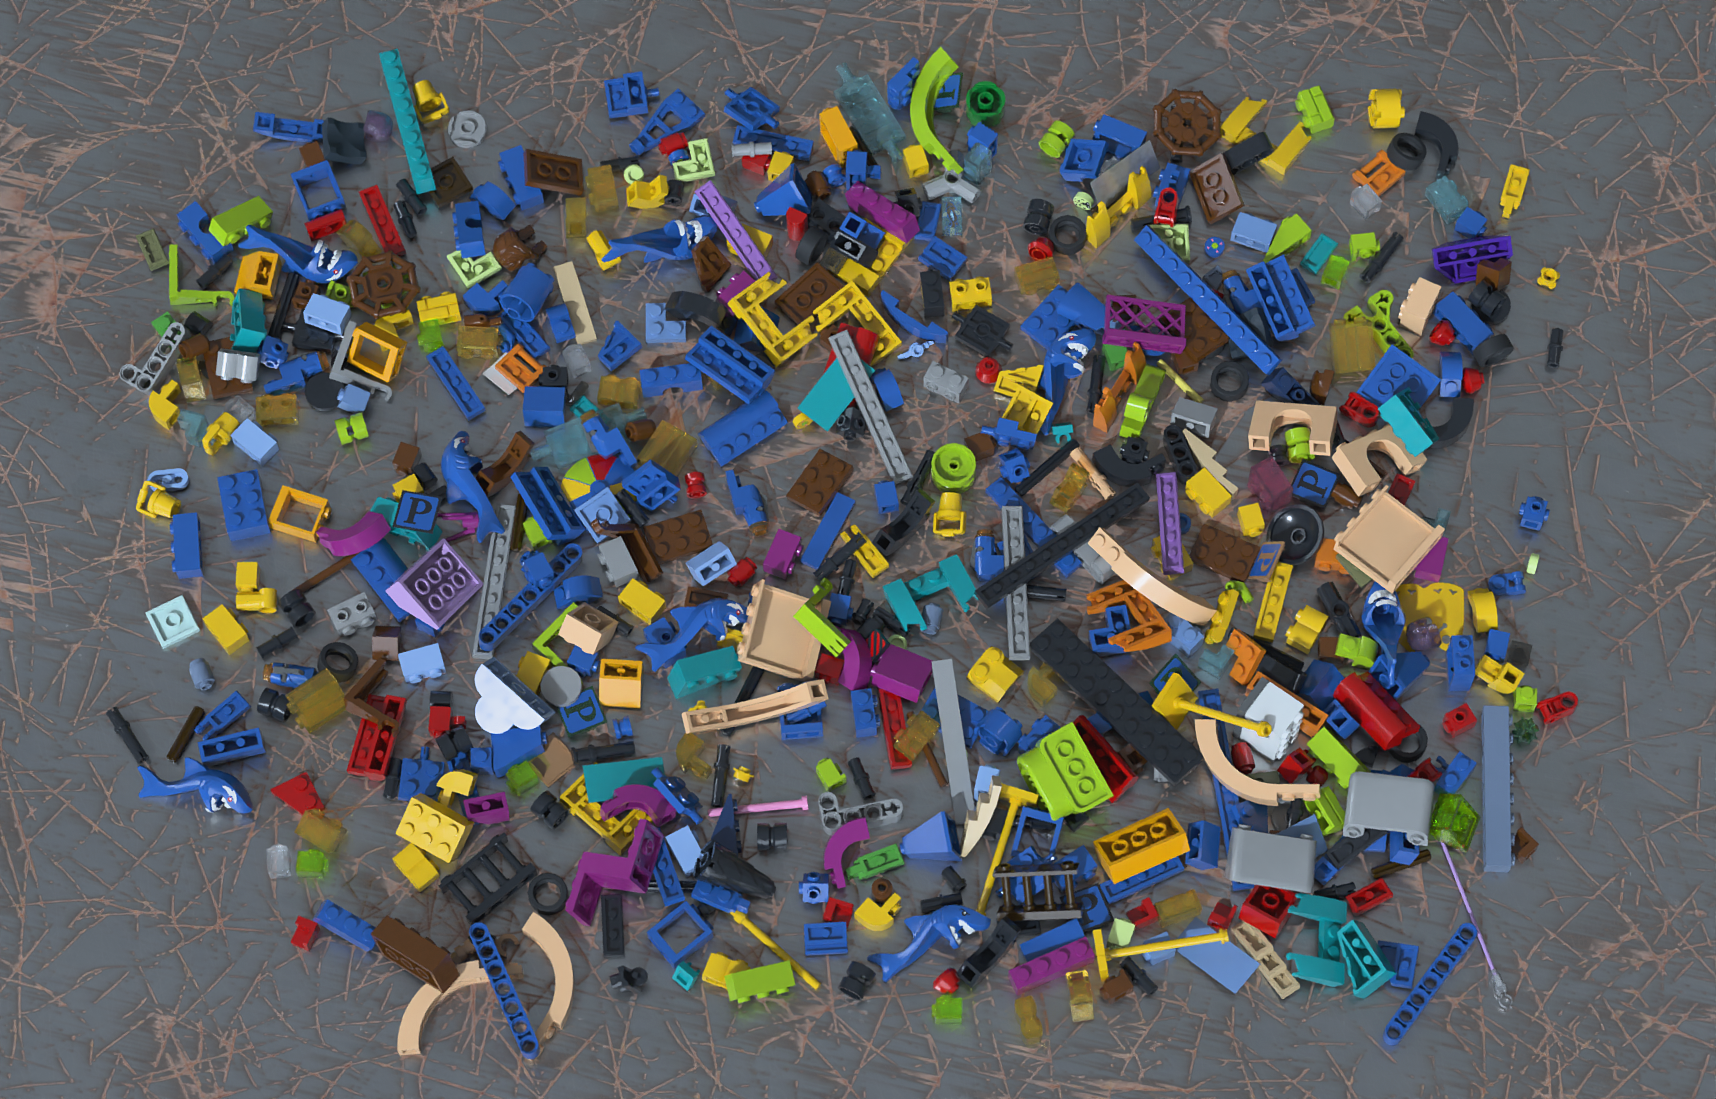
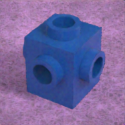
(273, 352)
(1014, 466)
(1533, 512)
(814, 887)

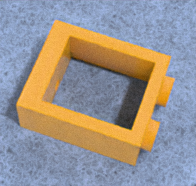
(837, 134)
(396, 345)
(280, 507)

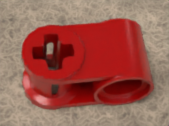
(1166, 209)
(1357, 407)
(1554, 709)
(1426, 770)

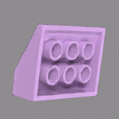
(435, 585)

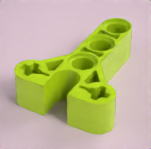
(1381, 317)
(1141, 401)

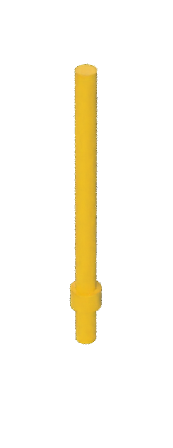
(742, 918)

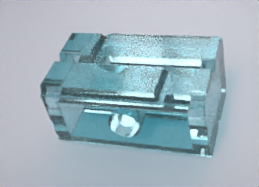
(977, 163)
(1446, 199)

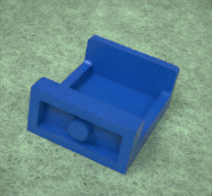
(804, 729)

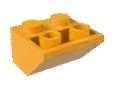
(259, 273)
(621, 683)

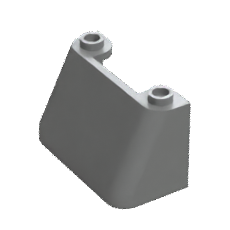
(1389, 805)
(1271, 859)

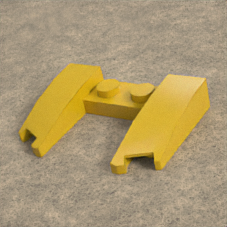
(1236, 130)
(1137, 195)
(866, 278)
(853, 300)
(747, 306)
(616, 834)

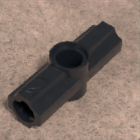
(1333, 601)

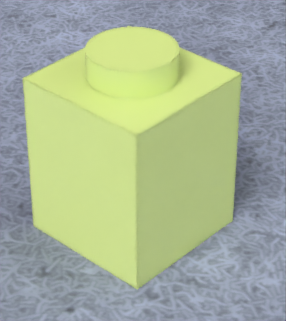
(1120, 934)

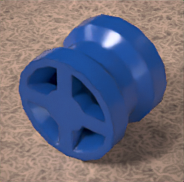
(834, 175)
(622, 727)

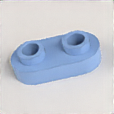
(169, 479)

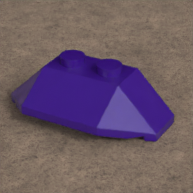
(1460, 258)

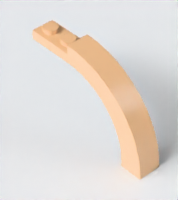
(1161, 592)
(757, 709)
(1237, 782)
(548, 939)
(428, 997)

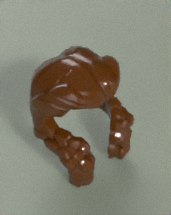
(512, 252)

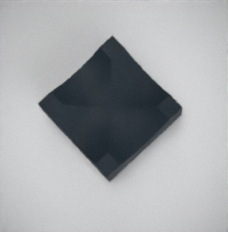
(343, 141)
(1257, 322)

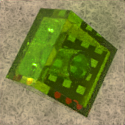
(1454, 821)

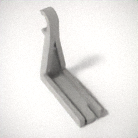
(350, 377)

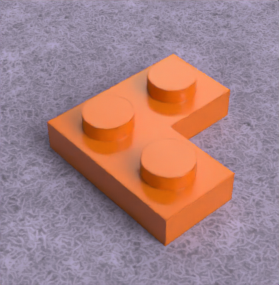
(1248, 654)

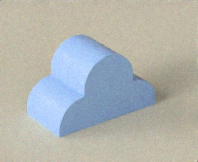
(506, 700)

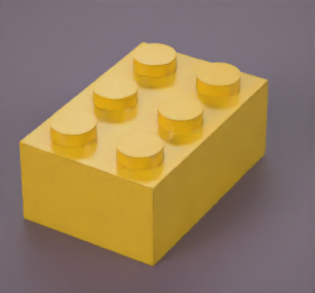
(434, 828)

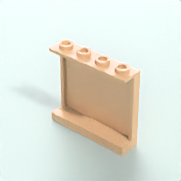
(1387, 540)
(775, 637)

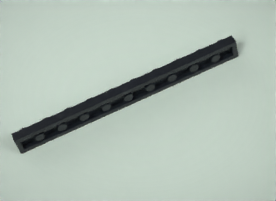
(1061, 546)

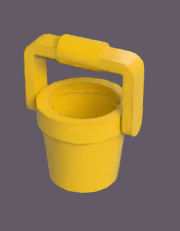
(427, 100)
(221, 431)
(159, 502)
(951, 510)

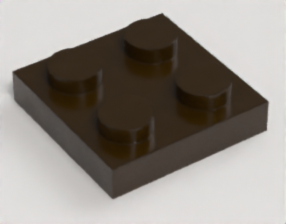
(449, 182)

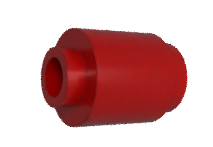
(672, 143)
(741, 572)
(1242, 758)

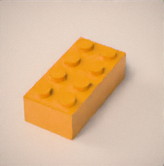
(1141, 845)

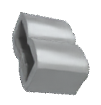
(238, 365)

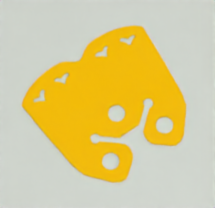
(1438, 607)

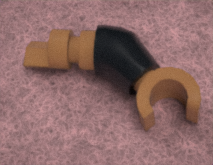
(462, 951)

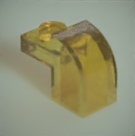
(576, 218)
(359, 238)
(191, 379)
(1070, 488)
(1039, 686)
(688, 753)
(1080, 995)

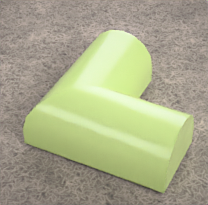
(700, 164)
(1176, 238)
(474, 271)

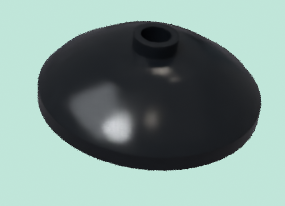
(1289, 526)

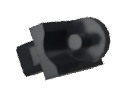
(629, 979)

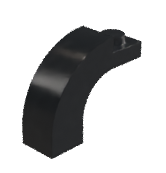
(1442, 136)
(698, 307)
(1457, 425)
(1124, 473)
(905, 525)
(990, 953)

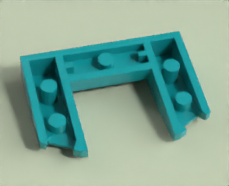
(950, 573)
(1331, 914)

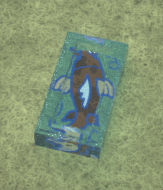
(951, 216)

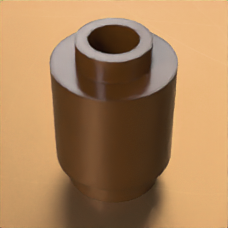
(818, 185)
(194, 346)
(640, 429)
(1346, 496)
(881, 896)

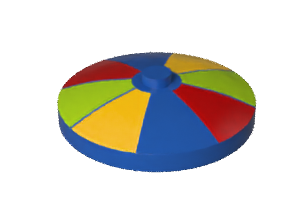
(592, 476)

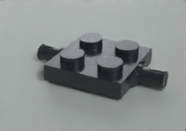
(982, 331)
(310, 336)

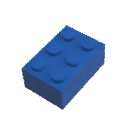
(244, 505)

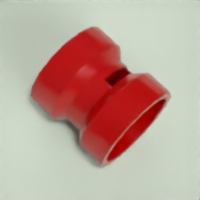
(695, 484)

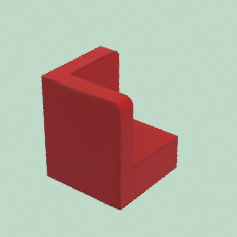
(838, 911)
(1143, 914)
(1222, 916)
(305, 933)

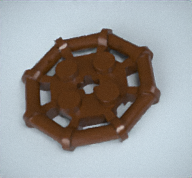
(1189, 112)
(385, 295)

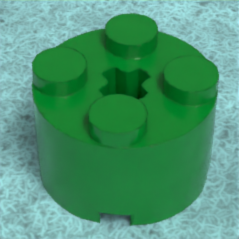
(985, 104)

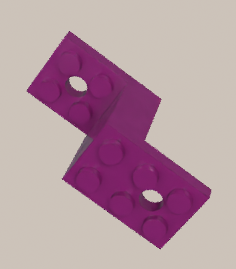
(614, 872)

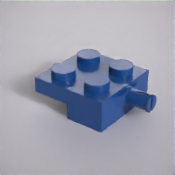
(628, 95)
(1007, 433)
(652, 485)

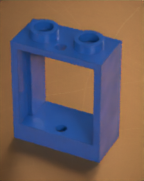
(1119, 135)
(313, 174)
(1461, 658)
(1041, 815)
(673, 958)

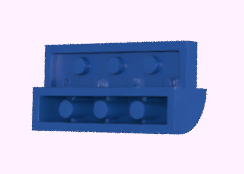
(1280, 298)
(730, 365)
(743, 428)
(548, 504)
(381, 568)

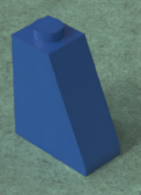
(516, 747)

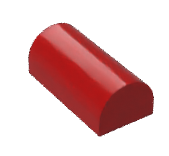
(796, 224)
(325, 225)
(1368, 897)

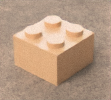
(1418, 306)
(588, 628)

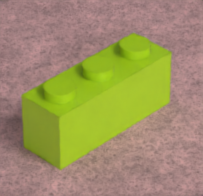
(232, 224)
(1335, 755)
(760, 981)

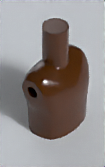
(481, 320)

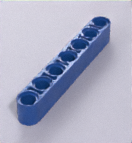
(525, 605)
(1426, 993)
(506, 1000)

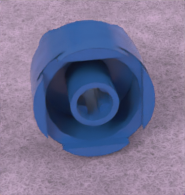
(998, 731)

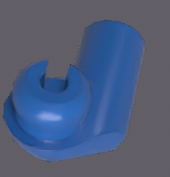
(508, 339)

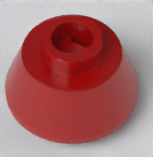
(1041, 248)
(1442, 333)
(988, 370)
(1471, 380)
(947, 981)

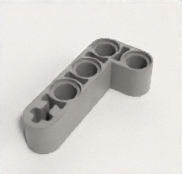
(158, 356)
(1090, 559)
(842, 815)

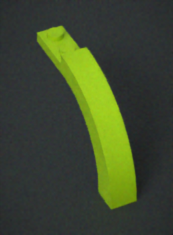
(923, 99)

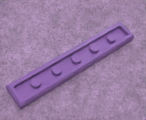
(734, 231)
(1169, 523)

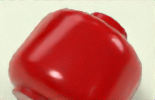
(1317, 775)

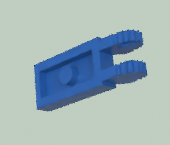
(223, 715)

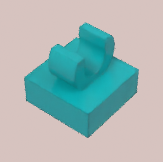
(1062, 429)
(685, 975)

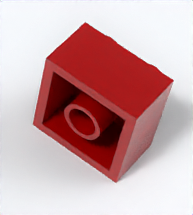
(1268, 908)

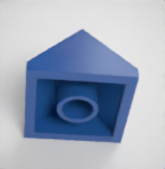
(746, 338)
(544, 406)
(1320, 684)

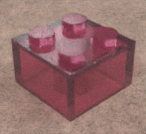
(1270, 485)

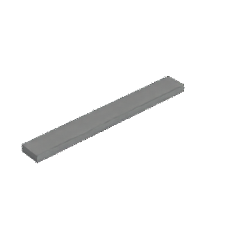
(870, 407)
(494, 576)
(1016, 601)
(953, 739)

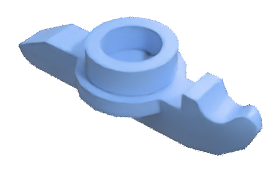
(915, 349)

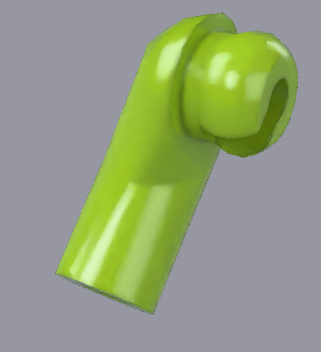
(1241, 588)

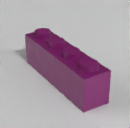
(882, 212)
(1051, 966)

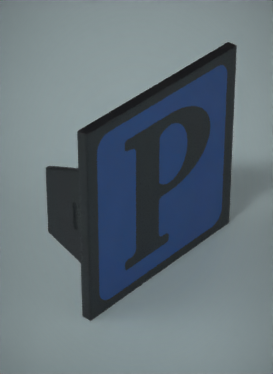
(1314, 484)
(417, 511)
(1095, 907)

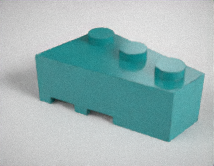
(248, 321)
(1408, 422)
(388, 508)
(703, 671)
(1364, 959)

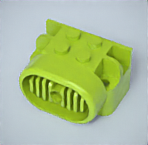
(1063, 774)

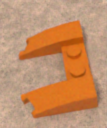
(1106, 409)
(1152, 628)

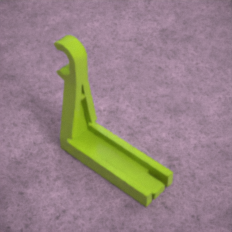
(189, 296)
(818, 624)
(540, 644)

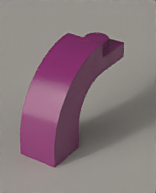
(355, 538)
(857, 661)
(641, 798)
(839, 840)

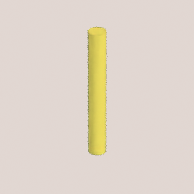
(1180, 382)

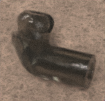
(576, 394)

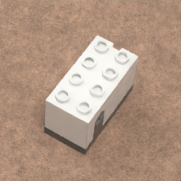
(1277, 708)

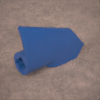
(1082, 308)

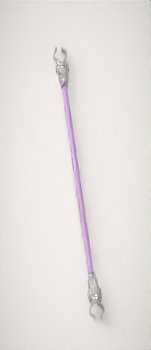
(1499, 986)

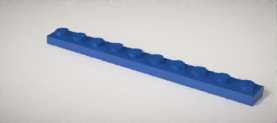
(1208, 300)
(1224, 797)

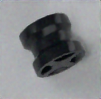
(1278, 452)

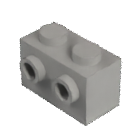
(946, 382)
(1197, 416)
(618, 562)
(352, 615)

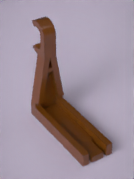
(636, 545)
(357, 695)

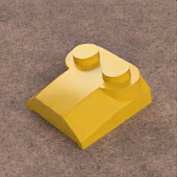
(994, 673)

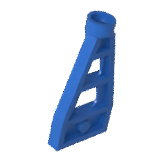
(679, 105)

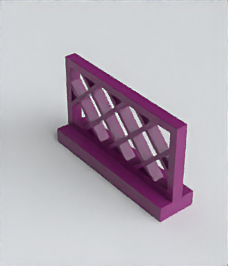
(1146, 339)

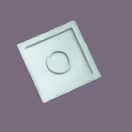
(172, 621)

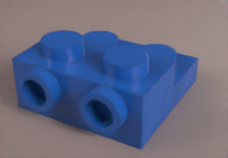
(901, 85)
(1083, 159)

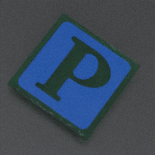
(949, 94)
(1177, 666)
(583, 714)

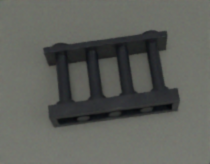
(492, 899)

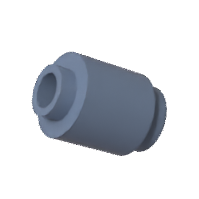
(932, 617)
(201, 674)

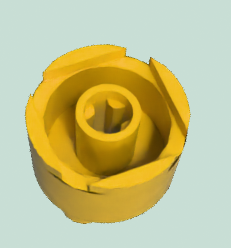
(1385, 108)

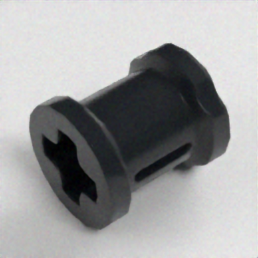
(674, 192)

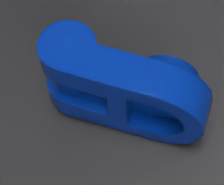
(1500, 584)

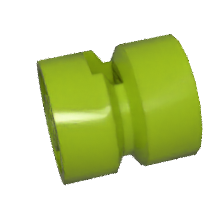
(1058, 136)
(358, 425)
(1298, 443)

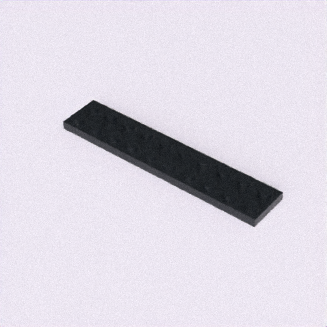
(1116, 702)

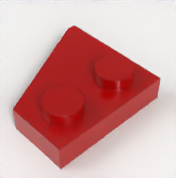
(299, 794)

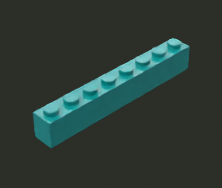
(407, 121)

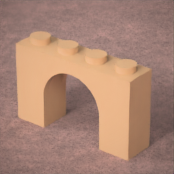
(1271, 415)
(1357, 469)

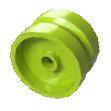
(953, 468)

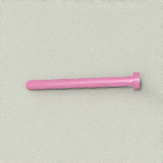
(760, 807)

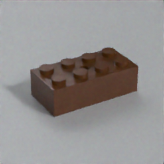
(415, 953)

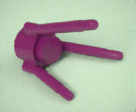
(468, 519)

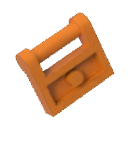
(1382, 178)
(515, 371)

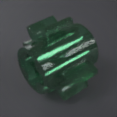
(1525, 730)

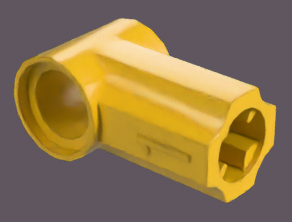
(601, 247)
(263, 601)

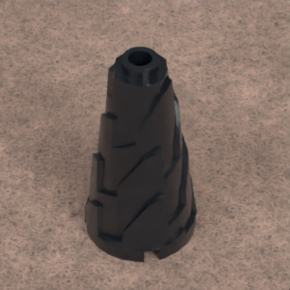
(726, 869)

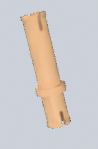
(1098, 480)

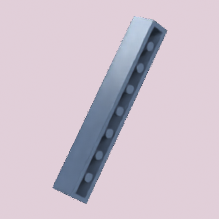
(1496, 789)

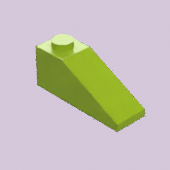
(1289, 237)

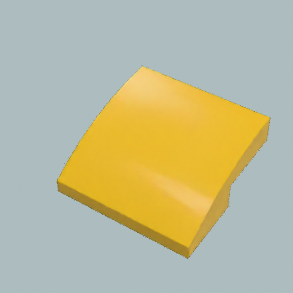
(1028, 410)

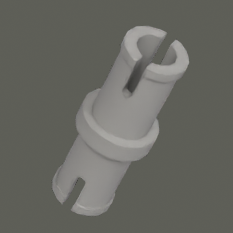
(751, 149)

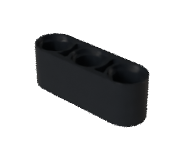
(1249, 152)
(1179, 445)
(1282, 672)

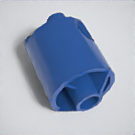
(527, 293)

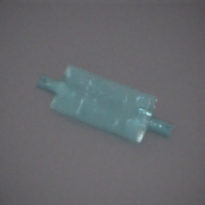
(869, 113)
(568, 441)

